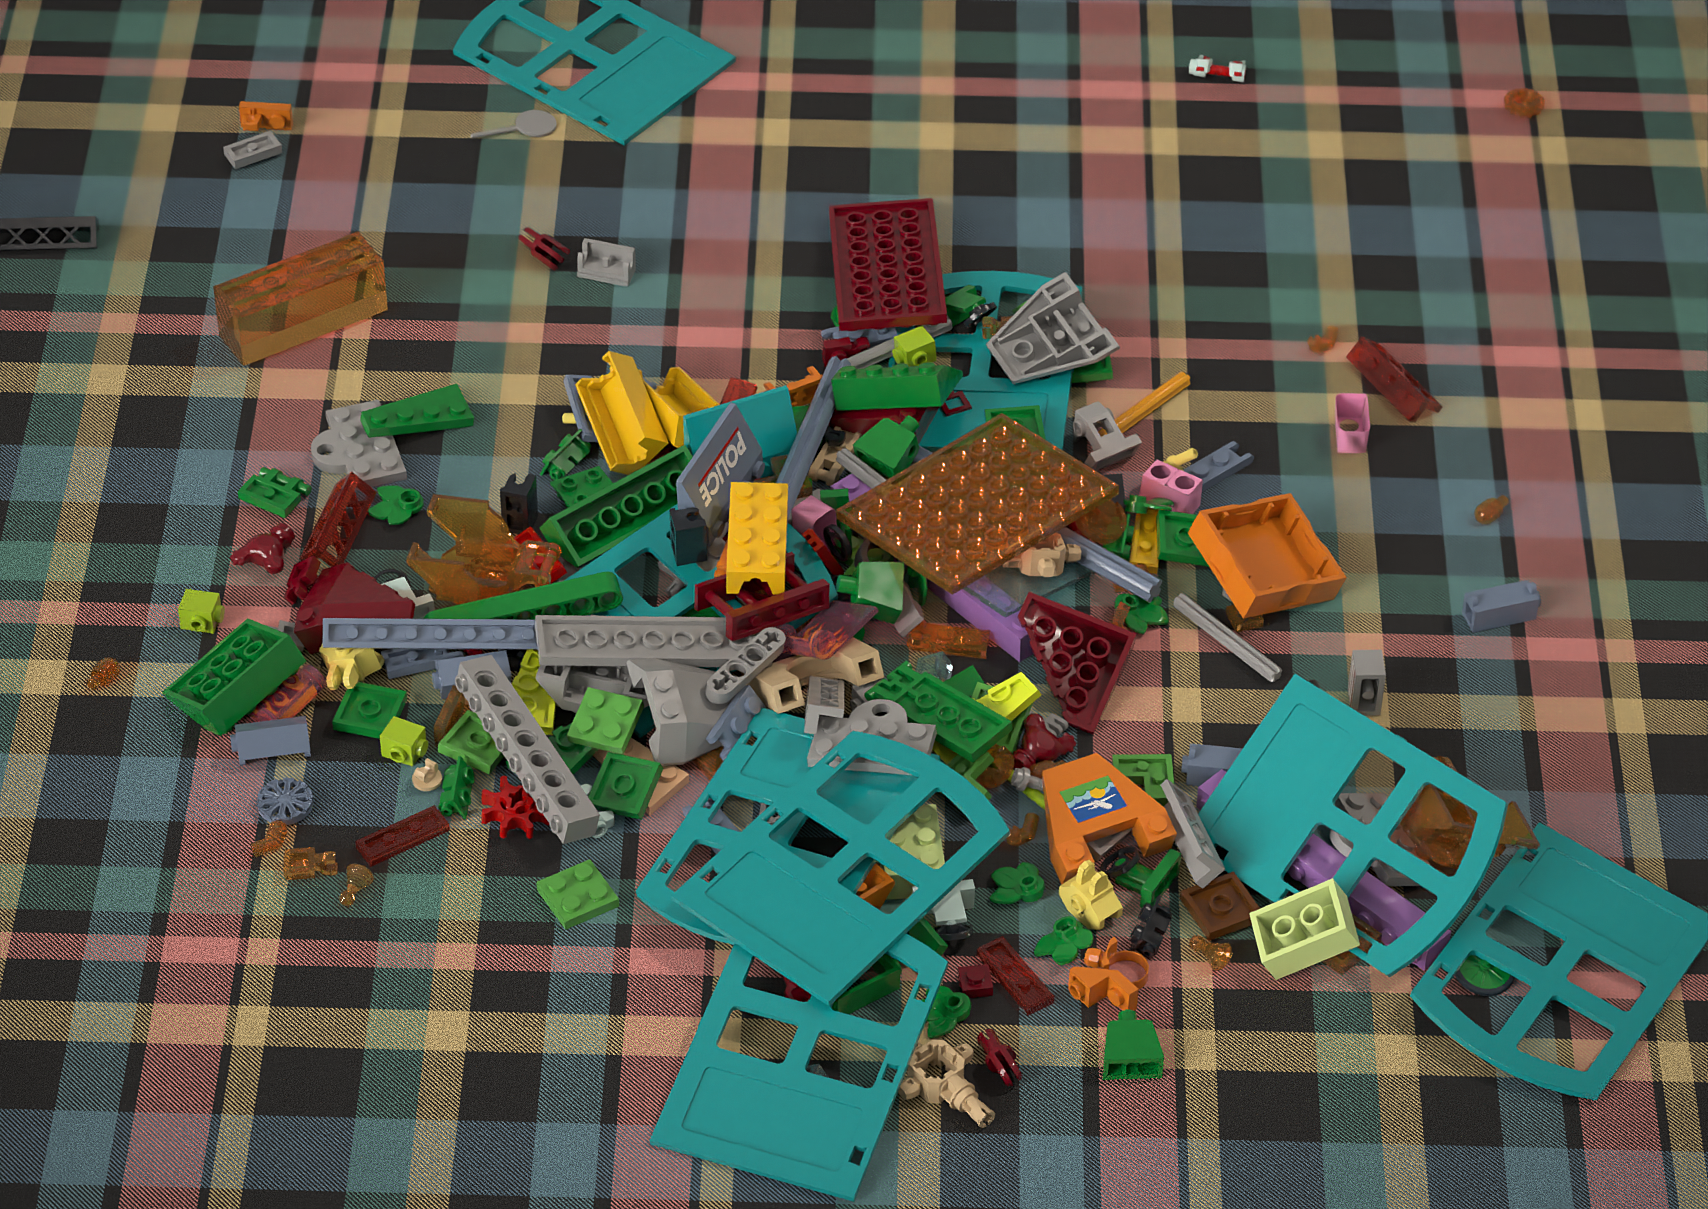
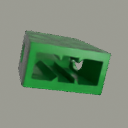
(889, 446)
(878, 586)
(1132, 1049)

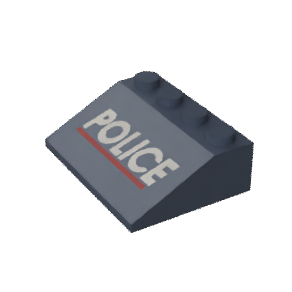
(724, 457)

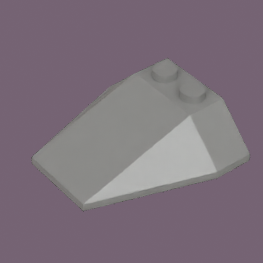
(1050, 334)
(569, 683)
(678, 708)

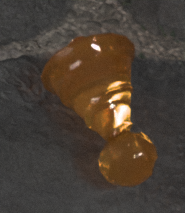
(357, 878)
(1216, 953)

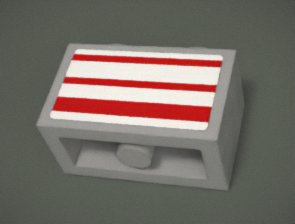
(1366, 681)

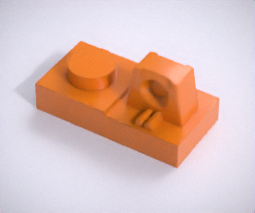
(265, 115)

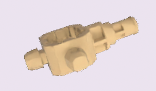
(1046, 557)
(953, 1087)

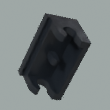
(519, 503)
(688, 536)

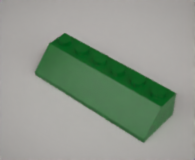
(617, 510)

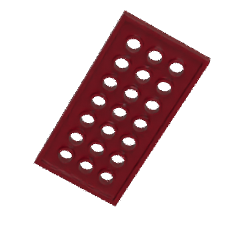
(885, 260)

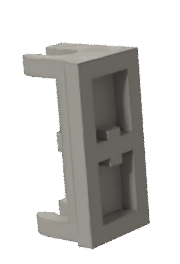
(606, 262)

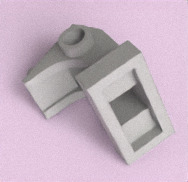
(1108, 448)

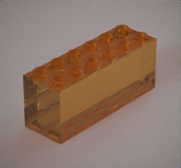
(300, 298)

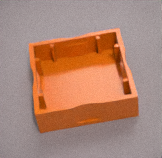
(1266, 555)

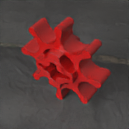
(512, 808)

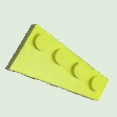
(533, 694)
(1006, 699)

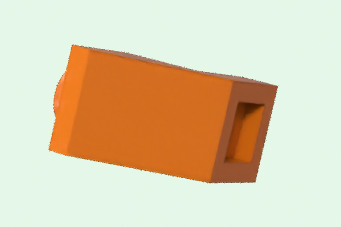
(1094, 984)

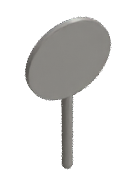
(531, 123)

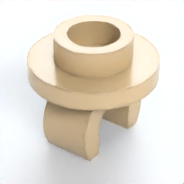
(427, 777)

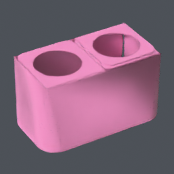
(1351, 407)
(1162, 474)
(814, 515)

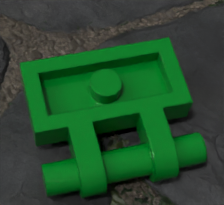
(274, 491)

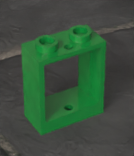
(873, 989)

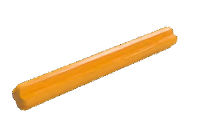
(1150, 402)

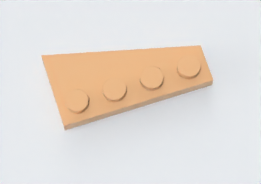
(669, 783)

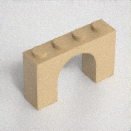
(782, 682)

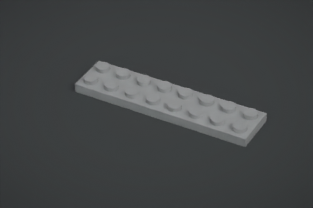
(623, 638)

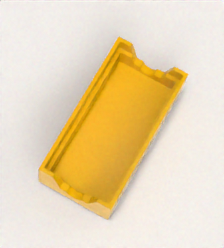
(677, 398)
(622, 415)
(757, 535)

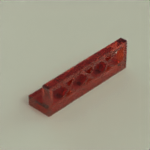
(1392, 379)
(335, 515)

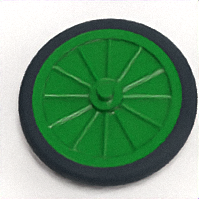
(1482, 977)

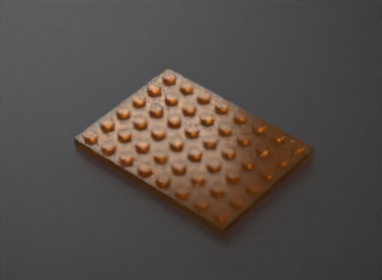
(977, 503)

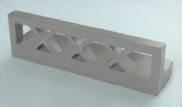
(823, 698)
(1191, 836)

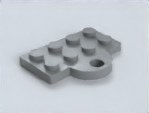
(371, 459)
(863, 719)
(1364, 809)

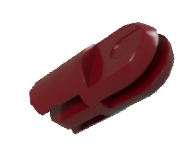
(543, 246)

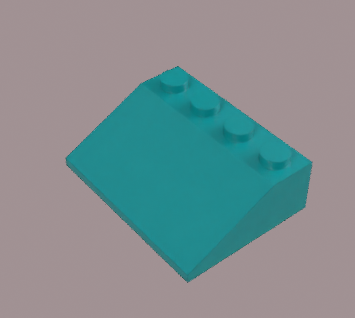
(767, 415)

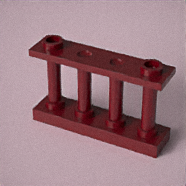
(766, 613)

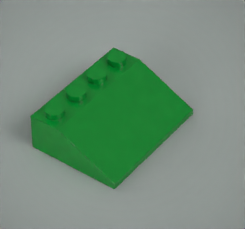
(894, 386)
(235, 676)

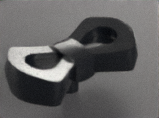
(834, 437)

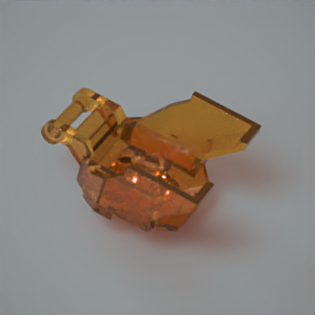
(485, 555)
(1444, 826)

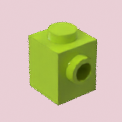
(914, 347)
(200, 611)
(403, 741)

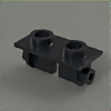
(1152, 918)

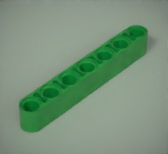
(566, 598)

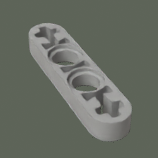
(743, 663)

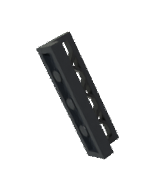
(46, 225)

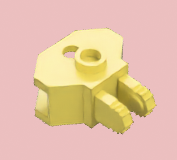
(349, 665)
(1092, 895)

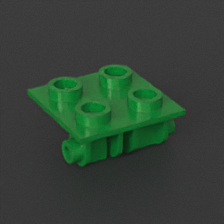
(580, 485)

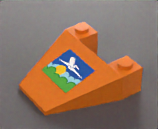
(1094, 801)

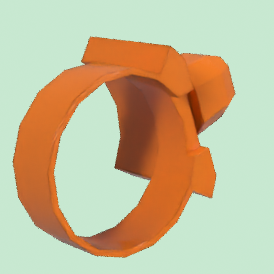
(1097, 958)

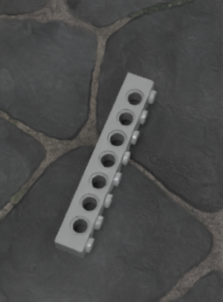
(527, 749)

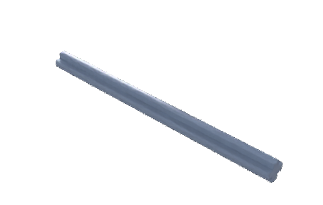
(810, 433)
(1101, 560)

